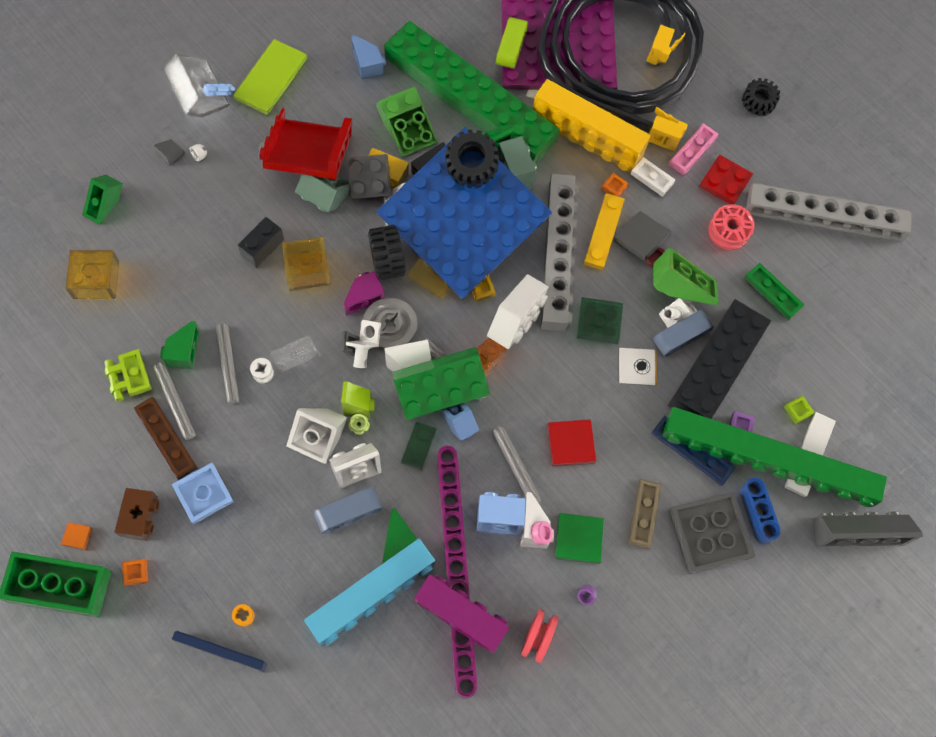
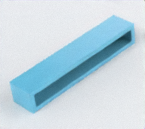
(370, 592)

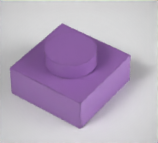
(742, 421)

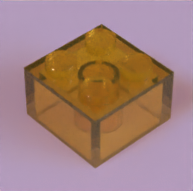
(306, 263)
(92, 274)

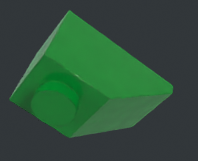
(101, 198)
(181, 347)

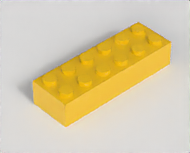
(591, 126)

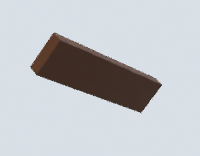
(165, 438)

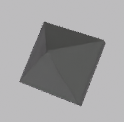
(346, 336)

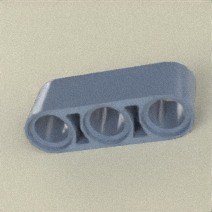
(683, 333)
(347, 510)

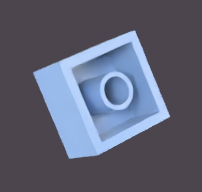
(501, 514)

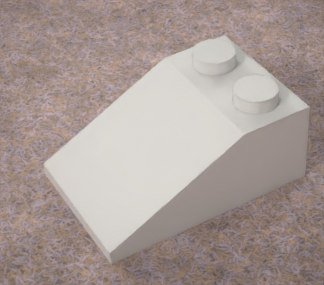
(356, 465)

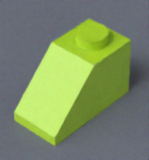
(356, 400)

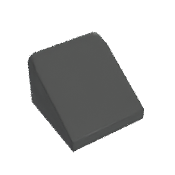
(168, 151)

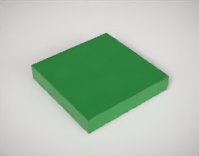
(579, 538)

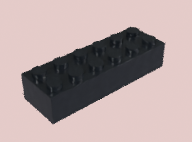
(720, 361)

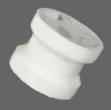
(263, 375)

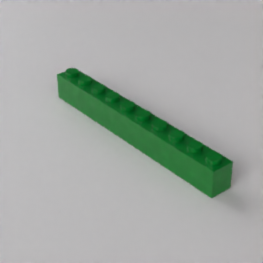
(774, 457)

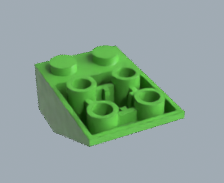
(406, 121)

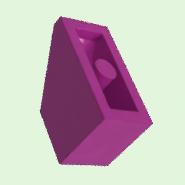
(363, 293)

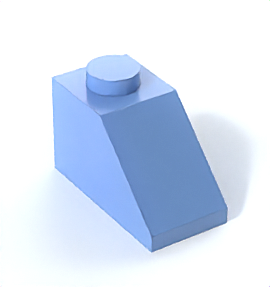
(368, 58)
(460, 420)

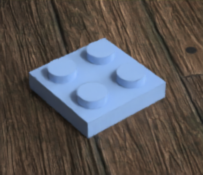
(202, 493)

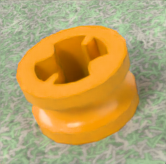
(240, 622)

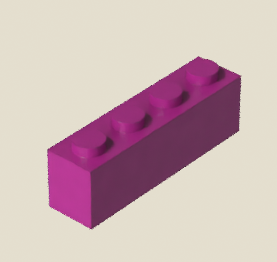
(461, 613)

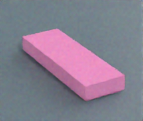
(693, 149)

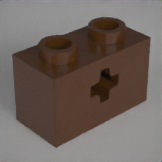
(132, 504)

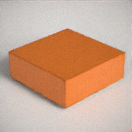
(614, 185)
(76, 536)
(135, 572)

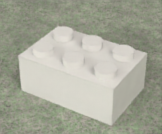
(518, 312)

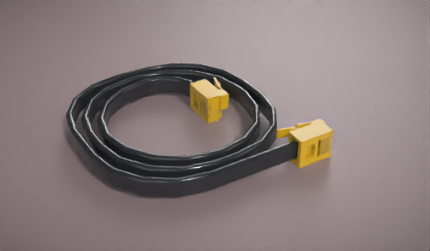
(665, 129)

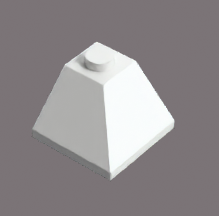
(407, 355)
(316, 432)
(533, 514)

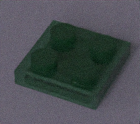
(599, 320)

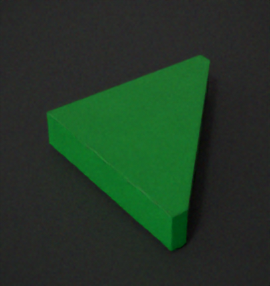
(398, 536)

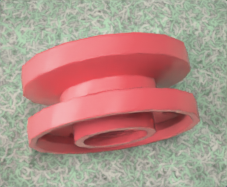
(732, 216)
(539, 636)

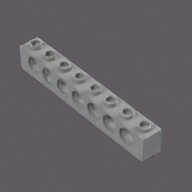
(559, 186)
(835, 218)

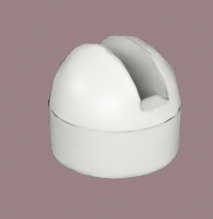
(197, 152)

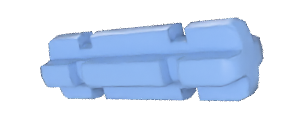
(218, 89)

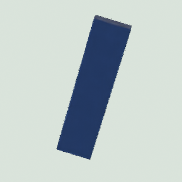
(714, 467)
(219, 651)

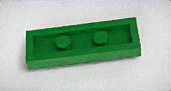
(774, 291)

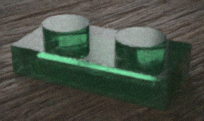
(418, 446)

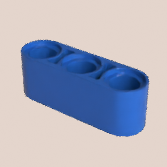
(762, 500)

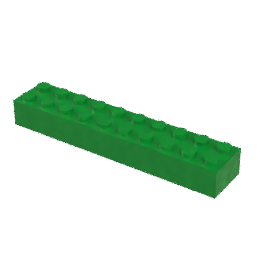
(468, 89)

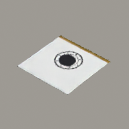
(637, 366)

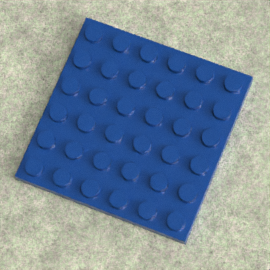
(461, 228)

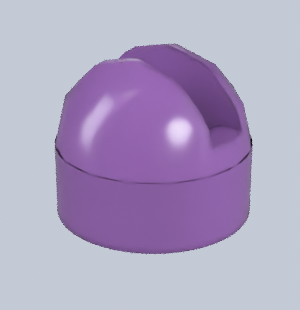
(592, 596)

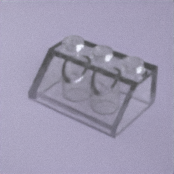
(188, 79)

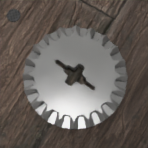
(388, 310)

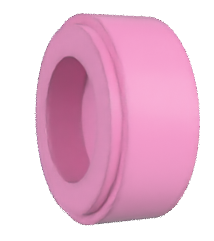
(542, 533)

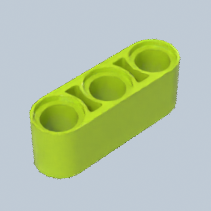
(511, 42)

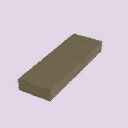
(644, 514)

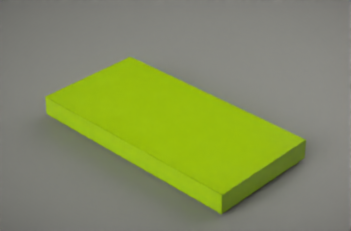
(270, 77)

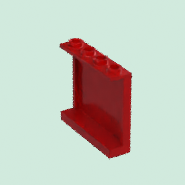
(306, 147)

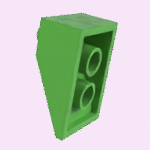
(683, 279)

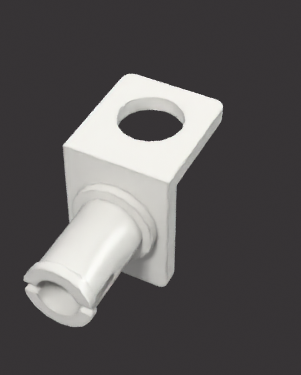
(677, 311)
(365, 343)

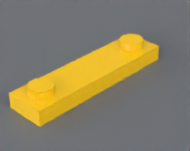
(604, 231)

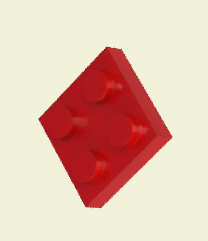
(726, 180)

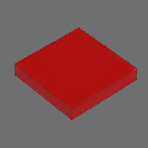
(571, 442)

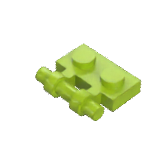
(134, 373)

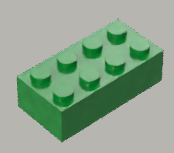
(441, 383)
(55, 584)

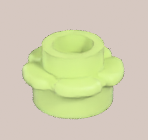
(359, 418)

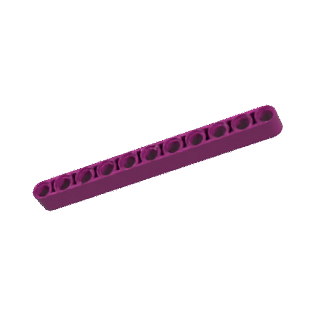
(459, 556)

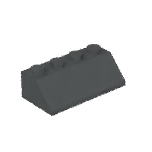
(865, 529)

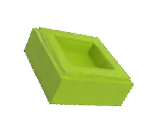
(799, 409)

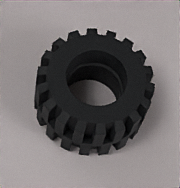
(472, 142)
(387, 252)

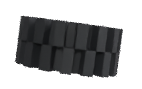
(767, 90)

